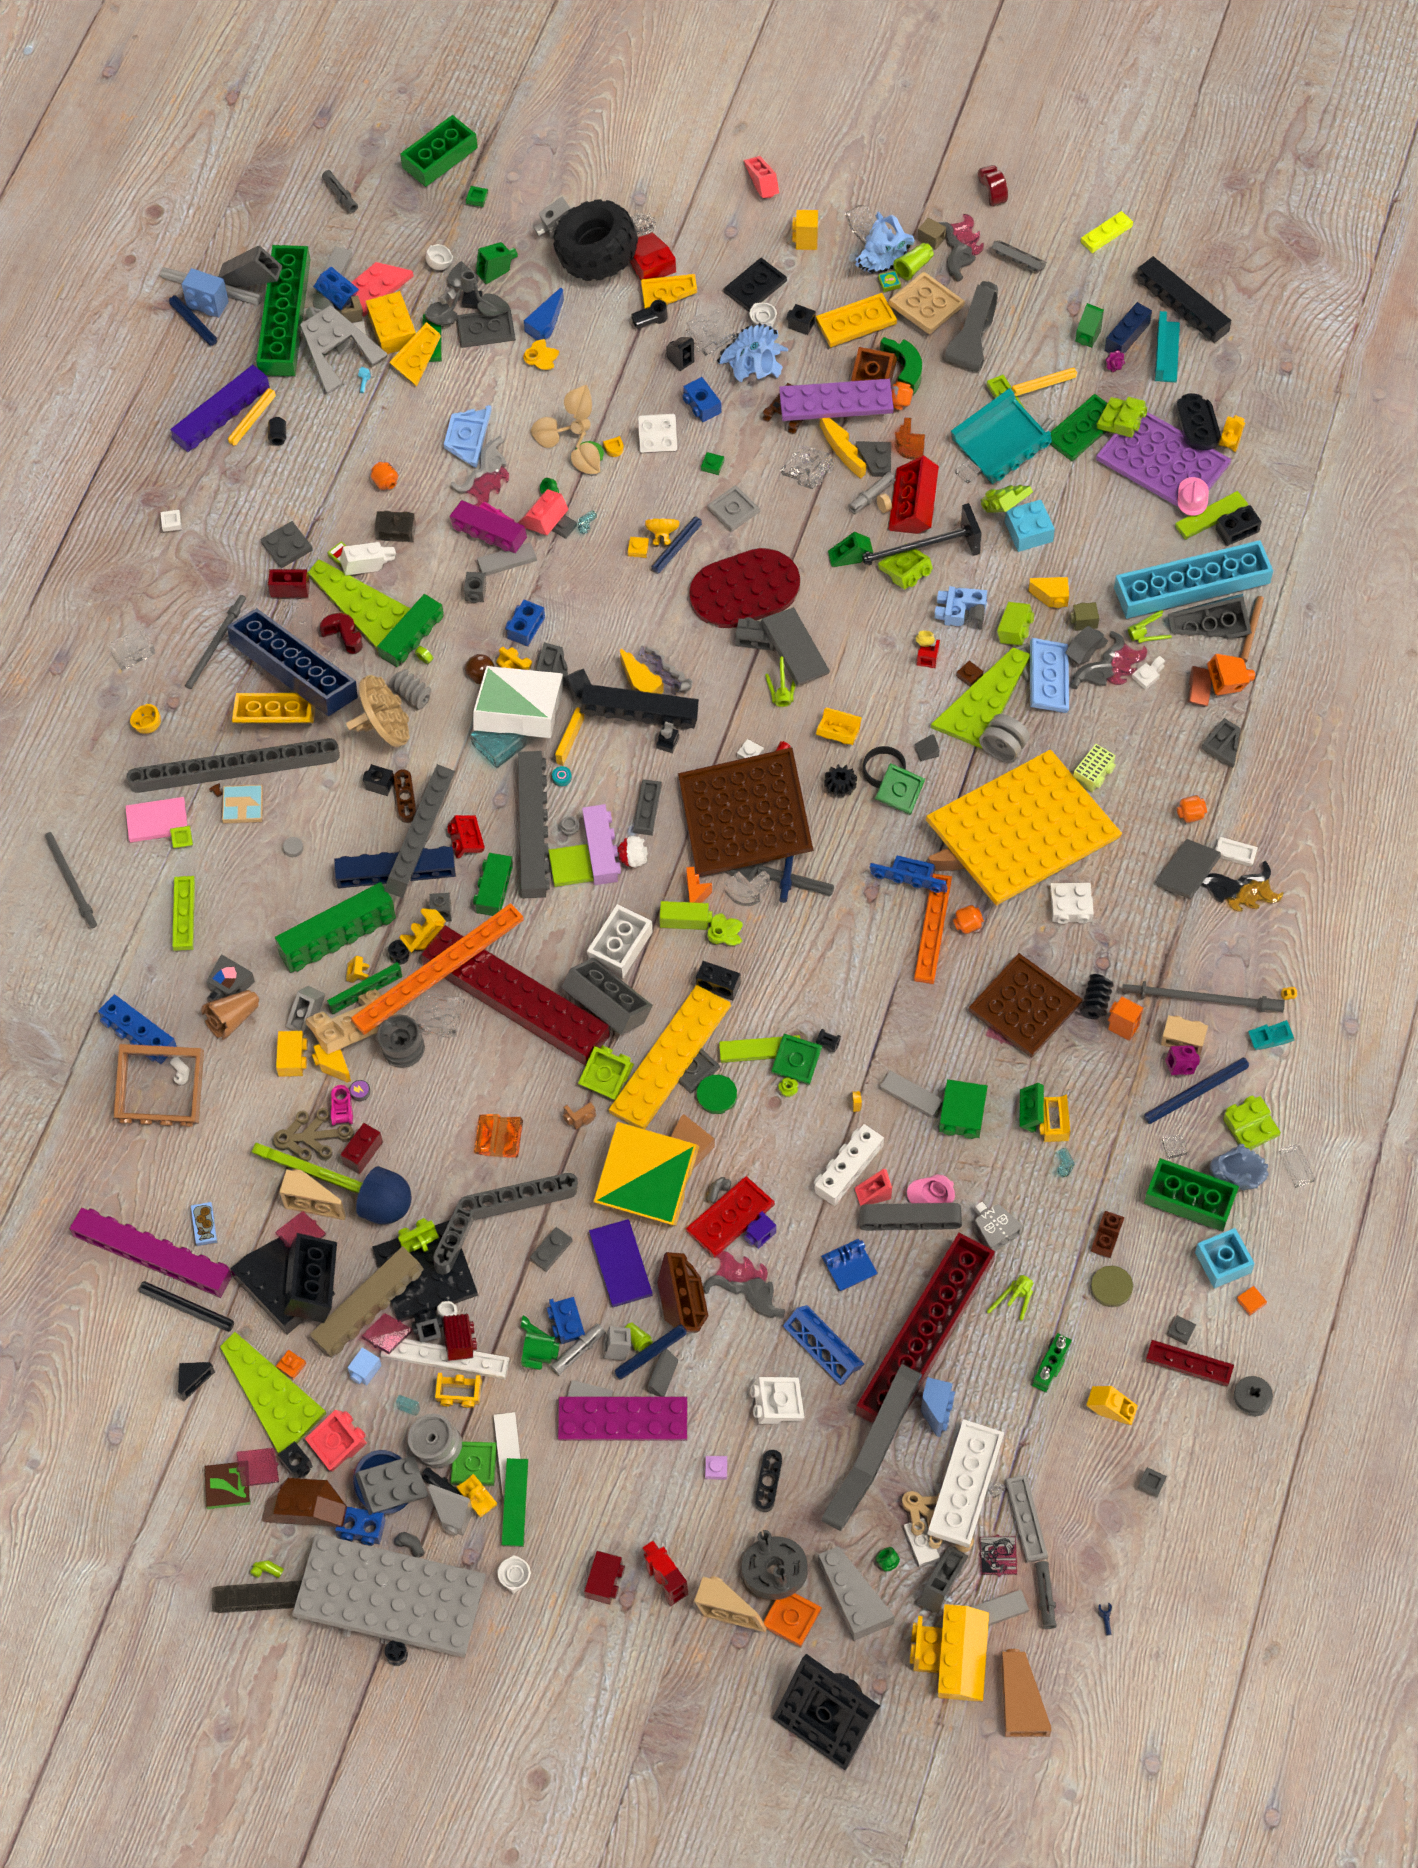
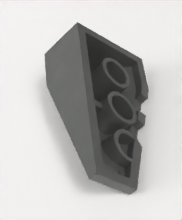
(1217, 618)

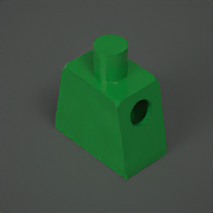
(494, 261)

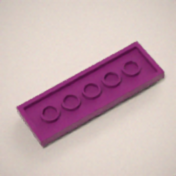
(623, 1418)

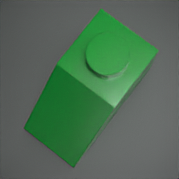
(1089, 325)
(850, 550)

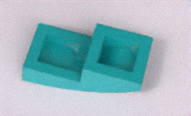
(1271, 1036)

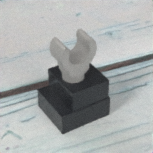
(667, 738)

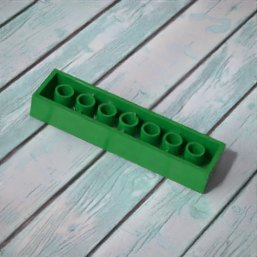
(284, 312)

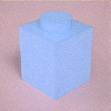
(364, 1367)

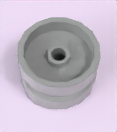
(1004, 738)
(434, 1440)

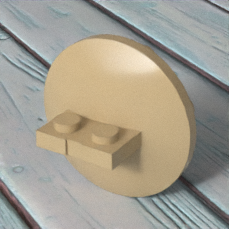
(381, 712)

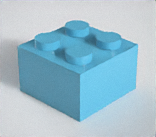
(1029, 525)
(1224, 1258)

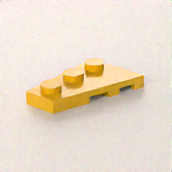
(668, 288)
(415, 355)

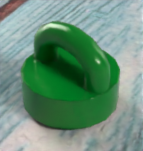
(550, 484)
(887, 1559)

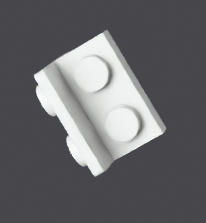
(657, 432)

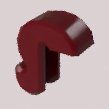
(996, 184)
(345, 625)

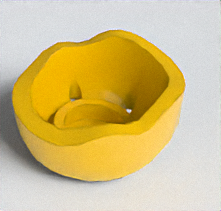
(148, 722)

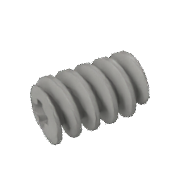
(410, 688)

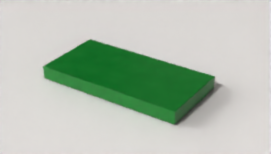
(1079, 429)

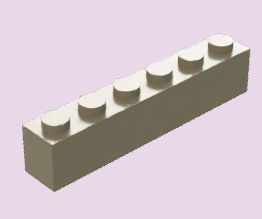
(367, 1302)

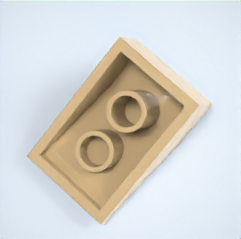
(305, 1194)
(723, 1604)

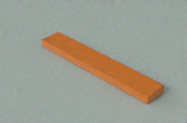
(932, 933)

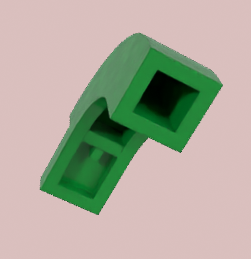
(908, 357)

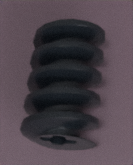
(1096, 996)

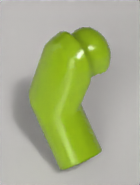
(266, 1566)

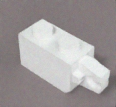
(365, 558)

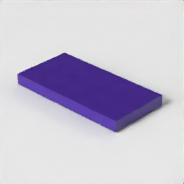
(620, 1263)

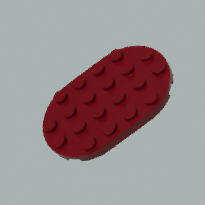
(744, 587)

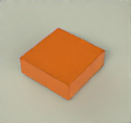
(1251, 1300)

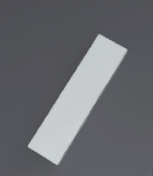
(506, 1442)

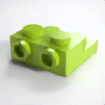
(1122, 416)
(1004, 498)
(906, 567)
(606, 1072)
(1251, 1122)

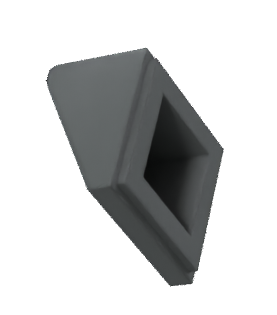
(927, 748)

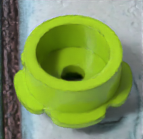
(788, 1092)

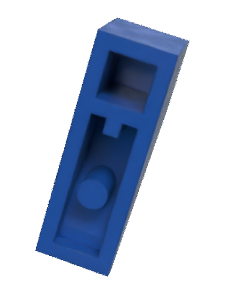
(543, 320)

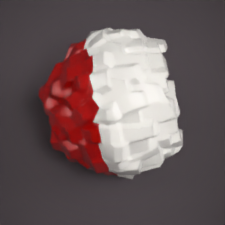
(632, 851)

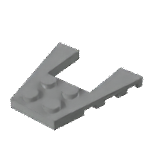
(329, 330)

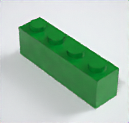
(410, 630)

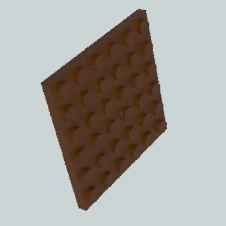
(745, 812)

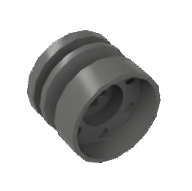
(399, 1031)

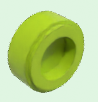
(424, 655)

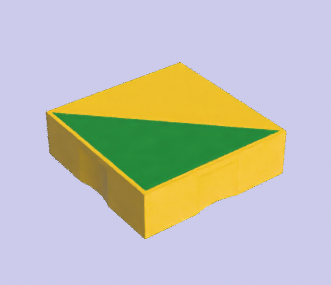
(646, 1173)

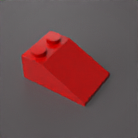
(653, 258)

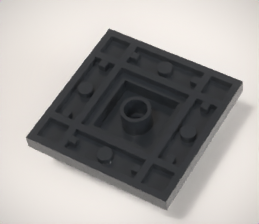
(826, 1711)

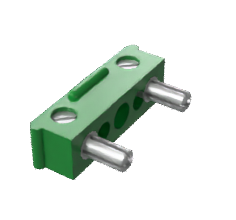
(1043, 1377)

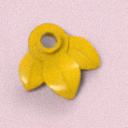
(542, 355)

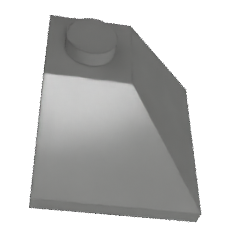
(452, 1509)

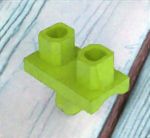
(418, 1237)

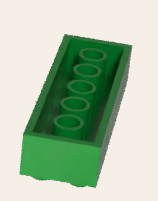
(335, 927)

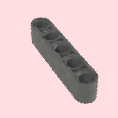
(910, 1216)

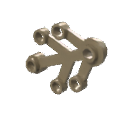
(310, 1135)

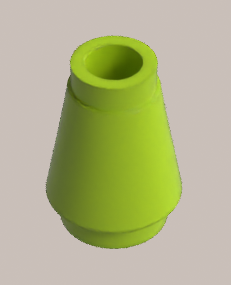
(639, 1338)

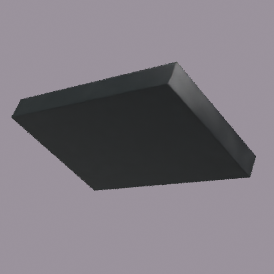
(755, 284)

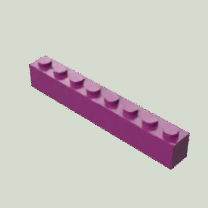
(151, 1252)

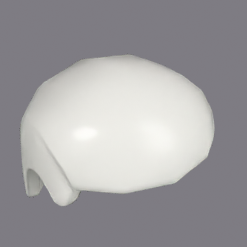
(438, 257)

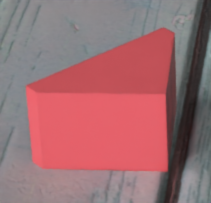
(874, 1189)

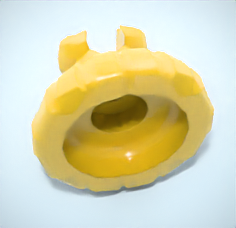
(662, 528)

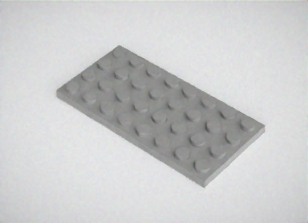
(389, 1595)

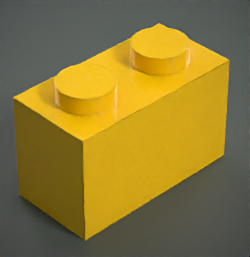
(291, 1053)

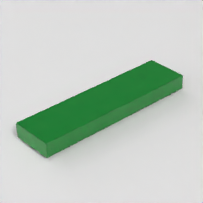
(376, 982)
(515, 1502)

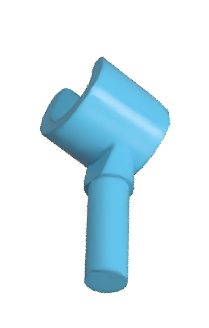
(365, 374)

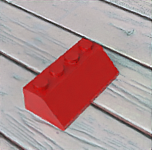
(914, 496)

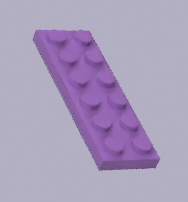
(836, 399)

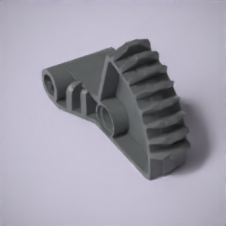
(967, 347)

